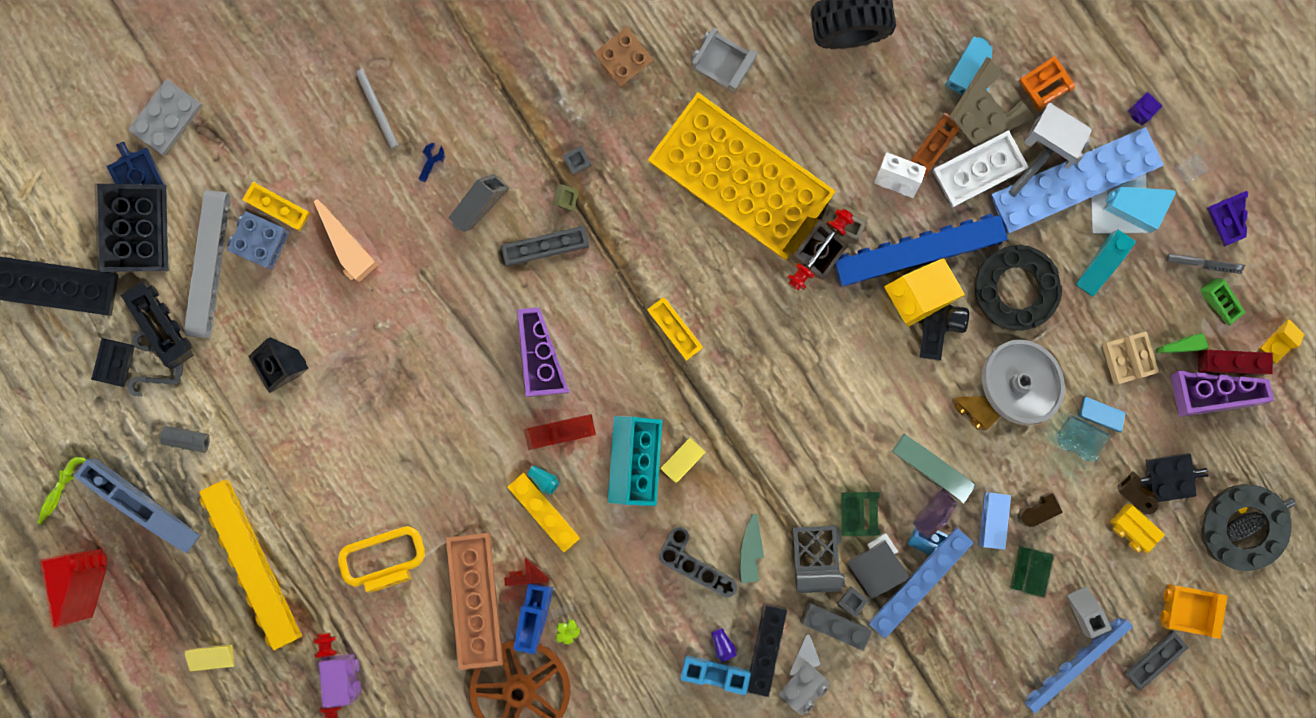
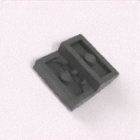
(878, 569)

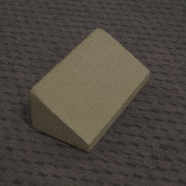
(854, 230)

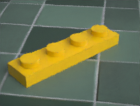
(543, 512)

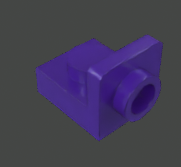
(1144, 109)

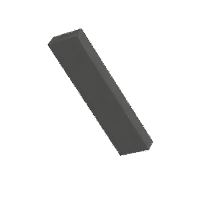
(545, 246)

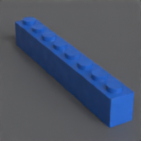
(919, 251)

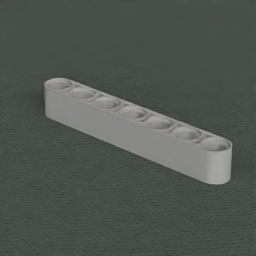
(207, 264)

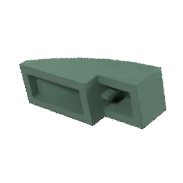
(750, 551)

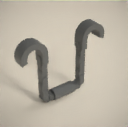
(178, 371)

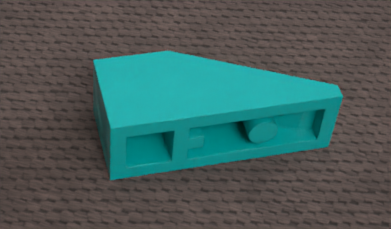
(1105, 262)

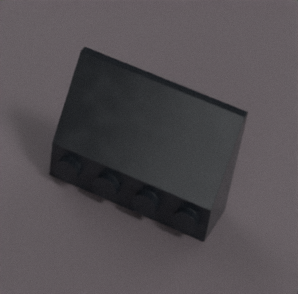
(131, 227)

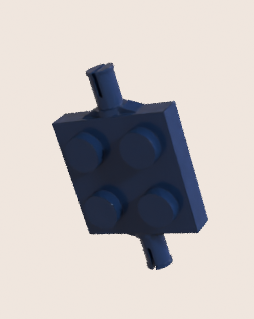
(135, 167)

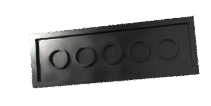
(57, 286)

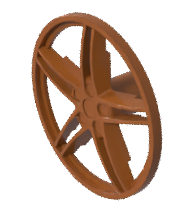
(520, 689)

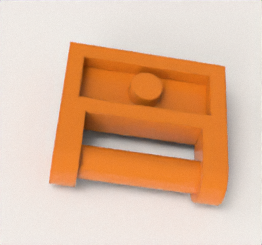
(1043, 77)

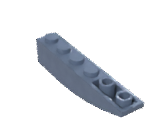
(136, 504)

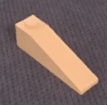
(349, 251)

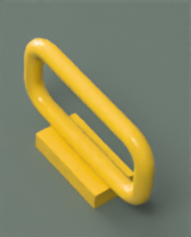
(386, 577)

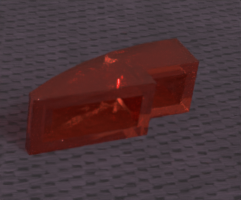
(559, 432)

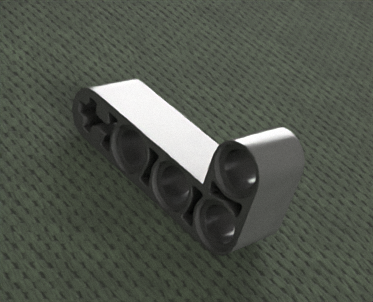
(699, 566)

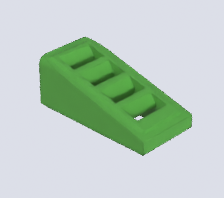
(1221, 287)
(1189, 344)

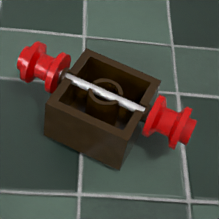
(816, 247)

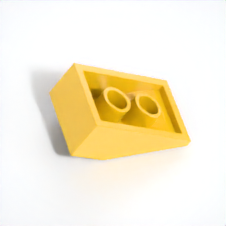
(924, 291)

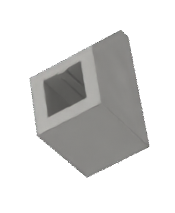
(1088, 613)

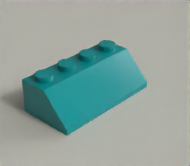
(635, 461)

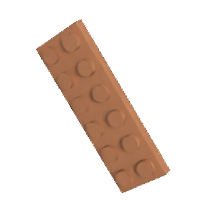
(474, 601)

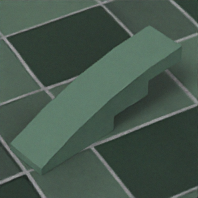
(933, 468)

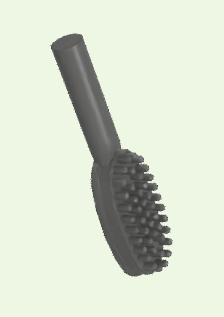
(1207, 264)
(1250, 523)

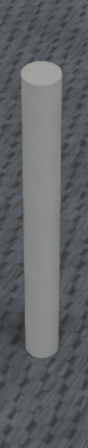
(377, 109)

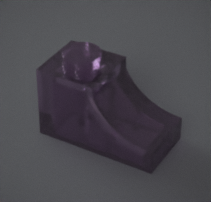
(935, 514)

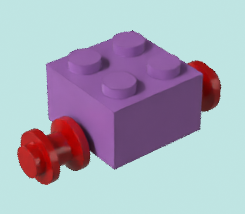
(337, 676)

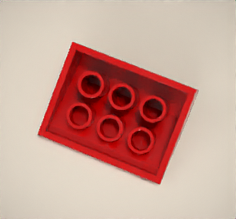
(73, 585)

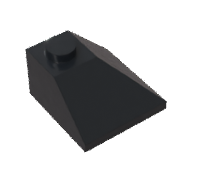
(277, 363)

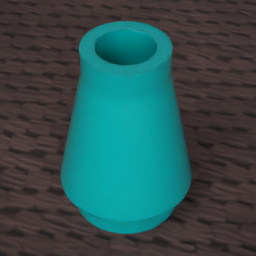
(545, 481)

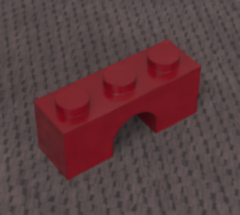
(1235, 362)

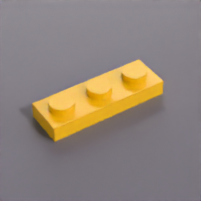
(276, 206)
(675, 328)

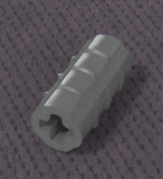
(185, 439)

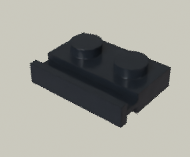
(113, 362)

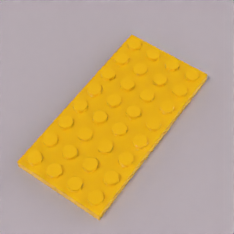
(739, 174)

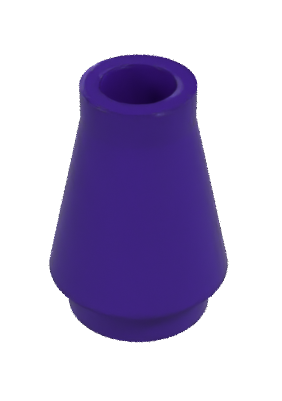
(723, 646)

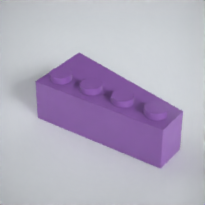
(539, 361)

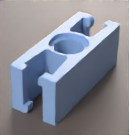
(994, 520)

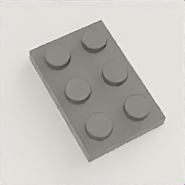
(165, 117)

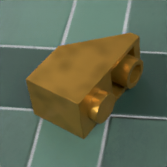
(978, 410)

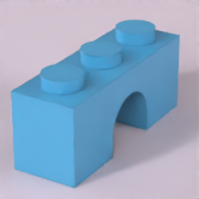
(709, 672)

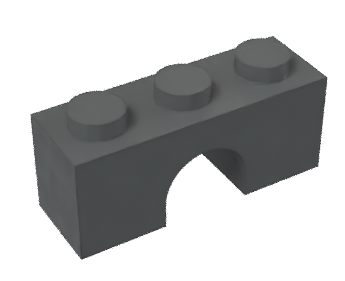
(836, 626)

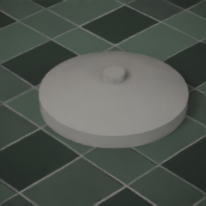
(1023, 382)

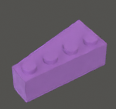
(1215, 393)

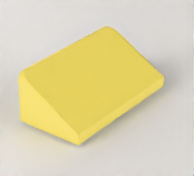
(683, 460)
(210, 657)

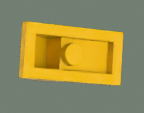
(1283, 340)

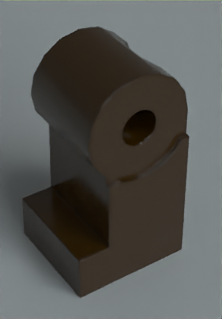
(1132, 490)
(1041, 512)

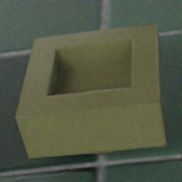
(565, 197)

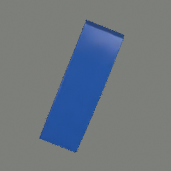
(533, 617)

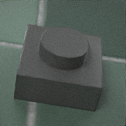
(577, 160)
(852, 601)

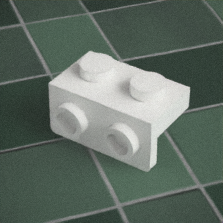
(900, 175)

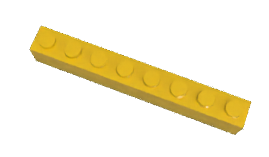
(250, 564)

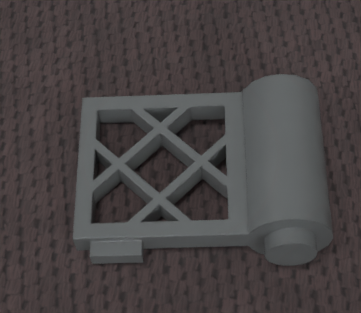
(818, 578)

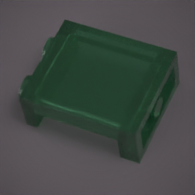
(1032, 571)

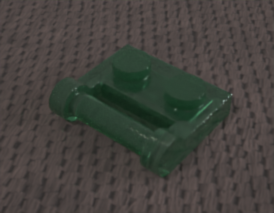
(853, 513)

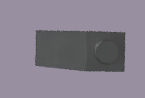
(478, 202)

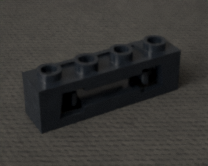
(177, 352)
(766, 649)

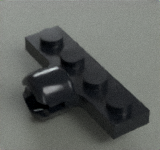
(935, 327)

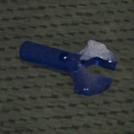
(431, 160)

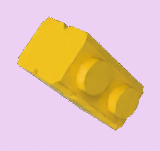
(1136, 528)

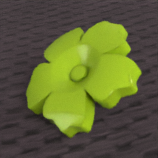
(566, 632)

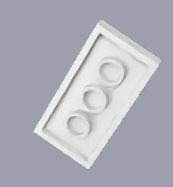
(980, 169)

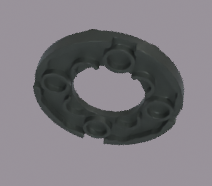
(1048, 288)
(1218, 514)

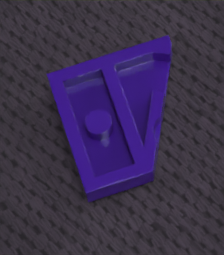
(1230, 218)

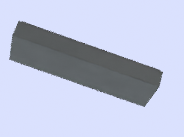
(1156, 660)

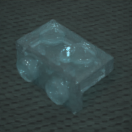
(1082, 438)

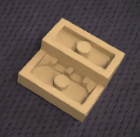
(1130, 358)

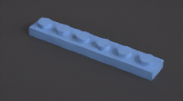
(920, 582)
(1070, 670)

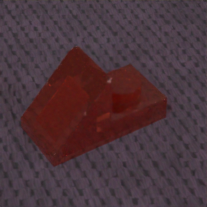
(533, 574)

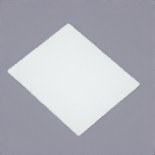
(1107, 222)

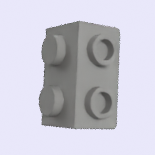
(805, 689)

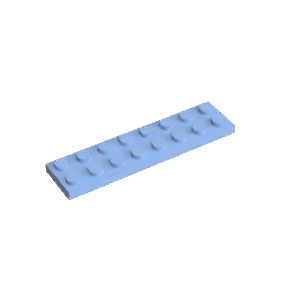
(1064, 187)

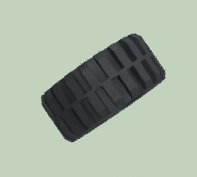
(851, 22)

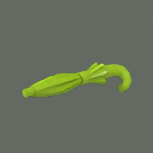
(54, 496)

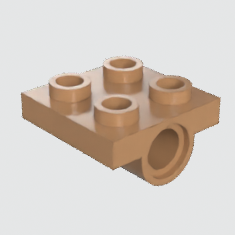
(623, 57)

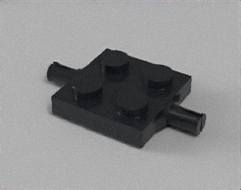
(1172, 477)

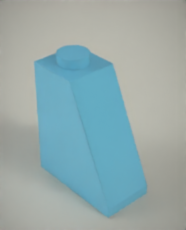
(969, 64)
(1140, 206)

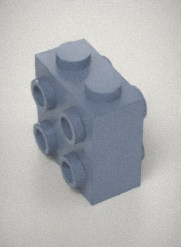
(257, 240)

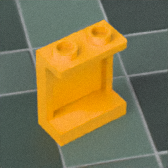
(1193, 611)

